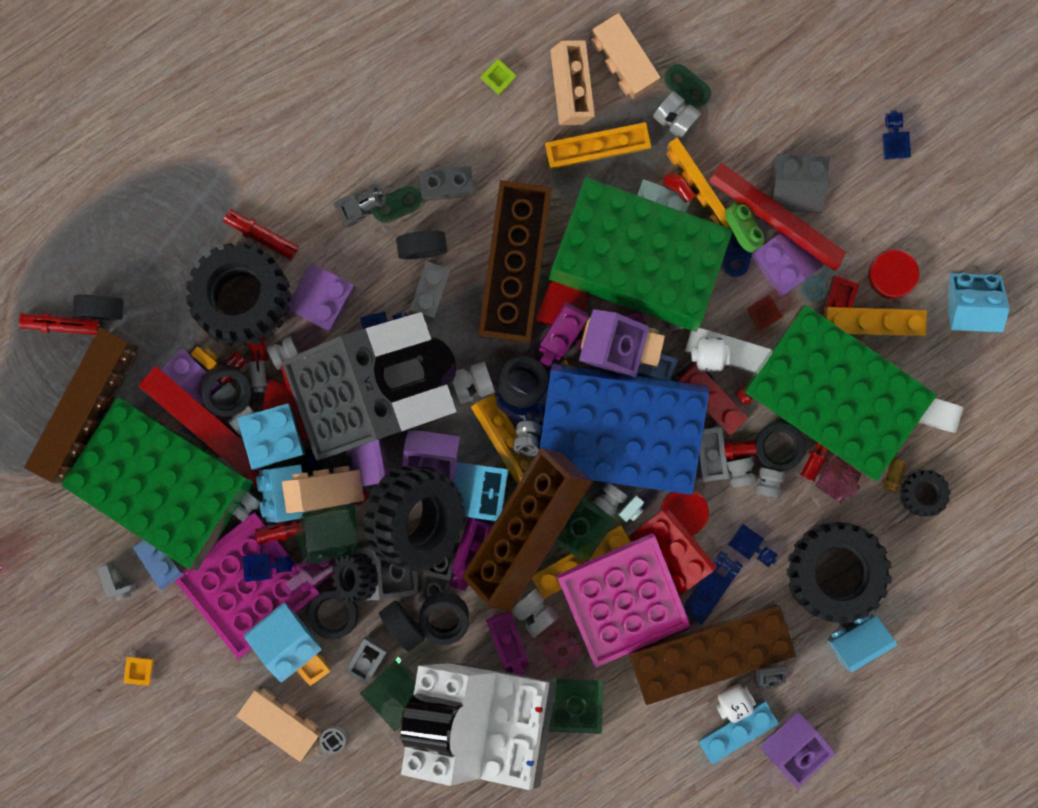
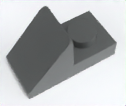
(366, 660)

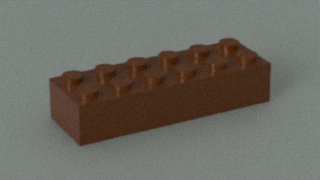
(514, 262)
(82, 406)
(526, 529)
(712, 654)

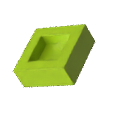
(498, 77)

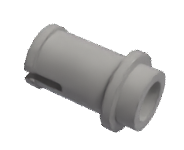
(258, 379)

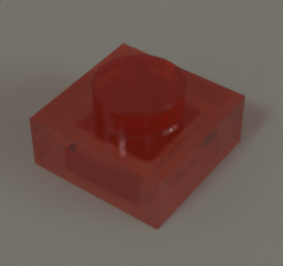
(764, 313)

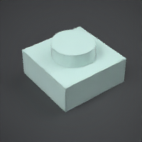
(632, 509)

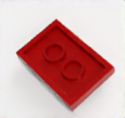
(680, 551)

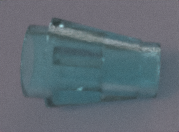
(819, 288)

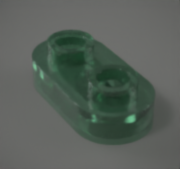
(688, 85)
(397, 206)

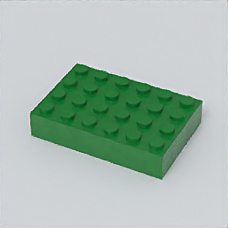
(641, 254)
(839, 392)
(157, 484)

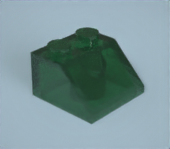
(585, 530)
(327, 533)
(390, 692)
(577, 706)

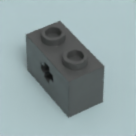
(446, 183)

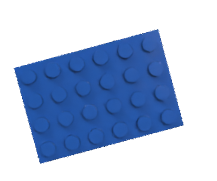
(626, 427)

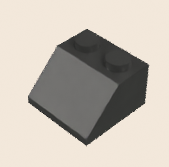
(800, 182)

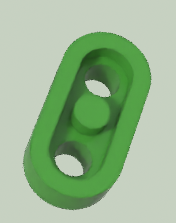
(744, 227)

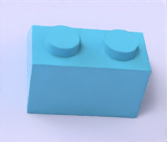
(283, 642)
(861, 642)

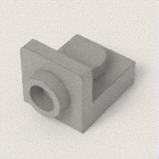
(111, 583)

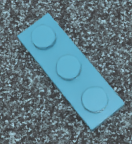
(735, 735)

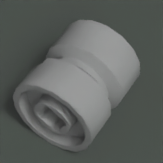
(678, 124)
(473, 383)
(534, 613)

